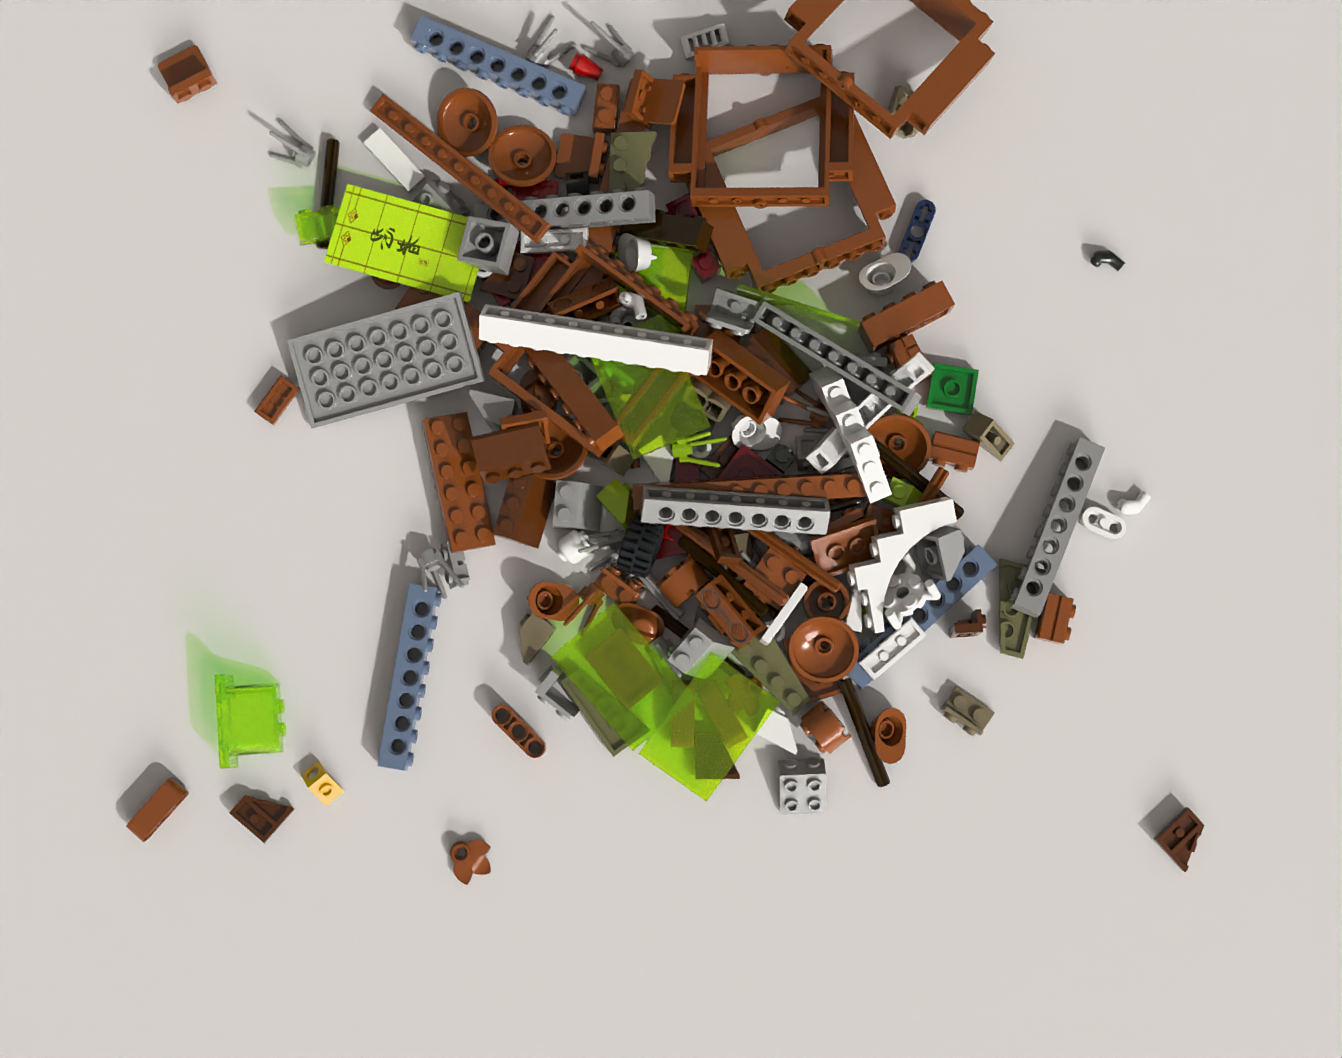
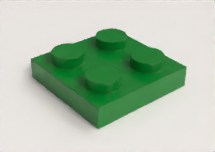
(952, 389)

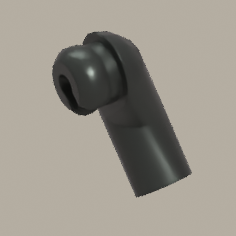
(1106, 257)

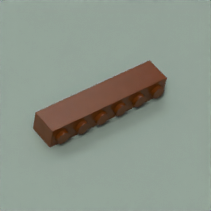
(576, 396)

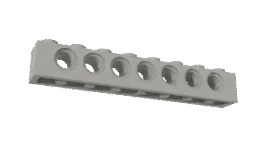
(642, 211)
(837, 358)
(1090, 455)
(751, 510)

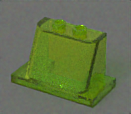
(248, 719)

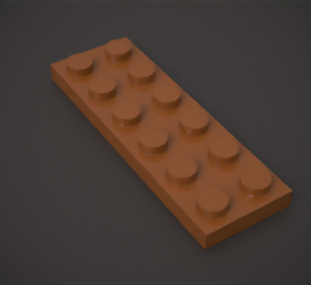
(458, 482)

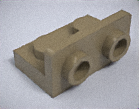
(967, 711)

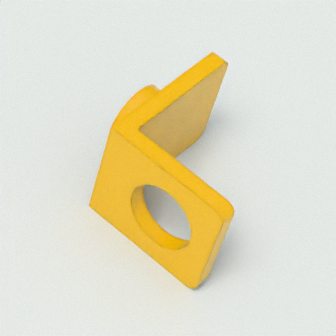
(322, 784)

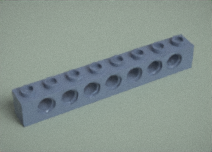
(427, 29)
(982, 566)
(388, 756)

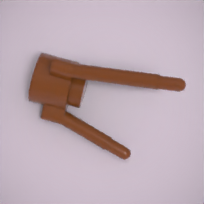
(817, 419)
(591, 596)

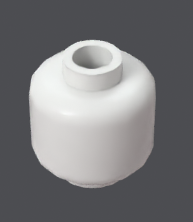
(571, 544)

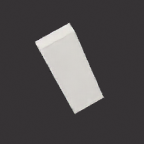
(394, 160)
(555, 240)
(783, 614)
(892, 648)

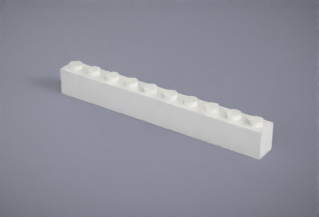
(595, 339)

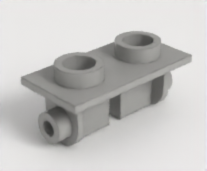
(460, 570)

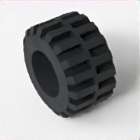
(640, 547)

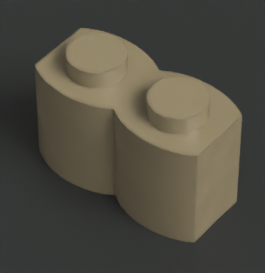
(713, 404)

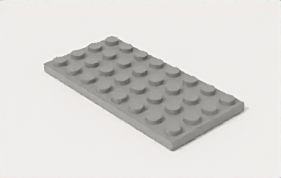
(386, 360)

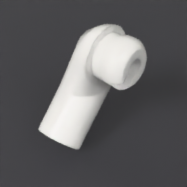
(634, 302)
(1133, 506)

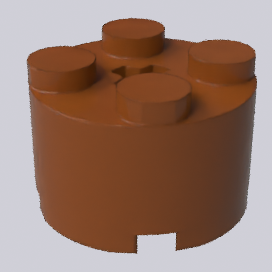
(683, 581)
(813, 606)
(824, 727)

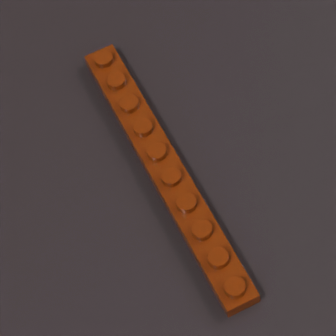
(460, 168)

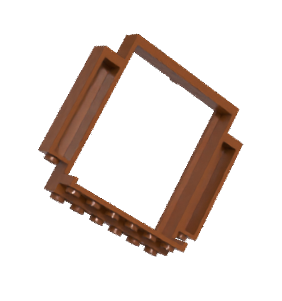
(933, 95)
(689, 132)
(730, 237)
(558, 279)

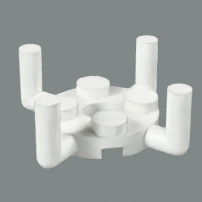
(898, 607)

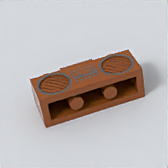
(588, 301)
(729, 612)

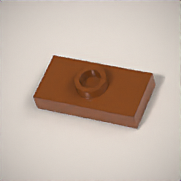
(277, 400)

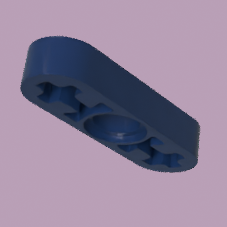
(917, 214)

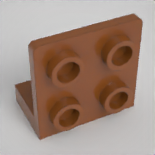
(619, 584)

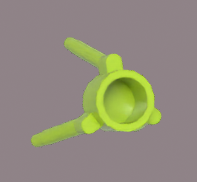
(684, 447)

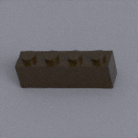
(673, 231)

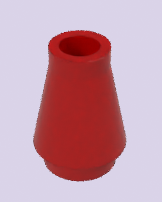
(585, 67)

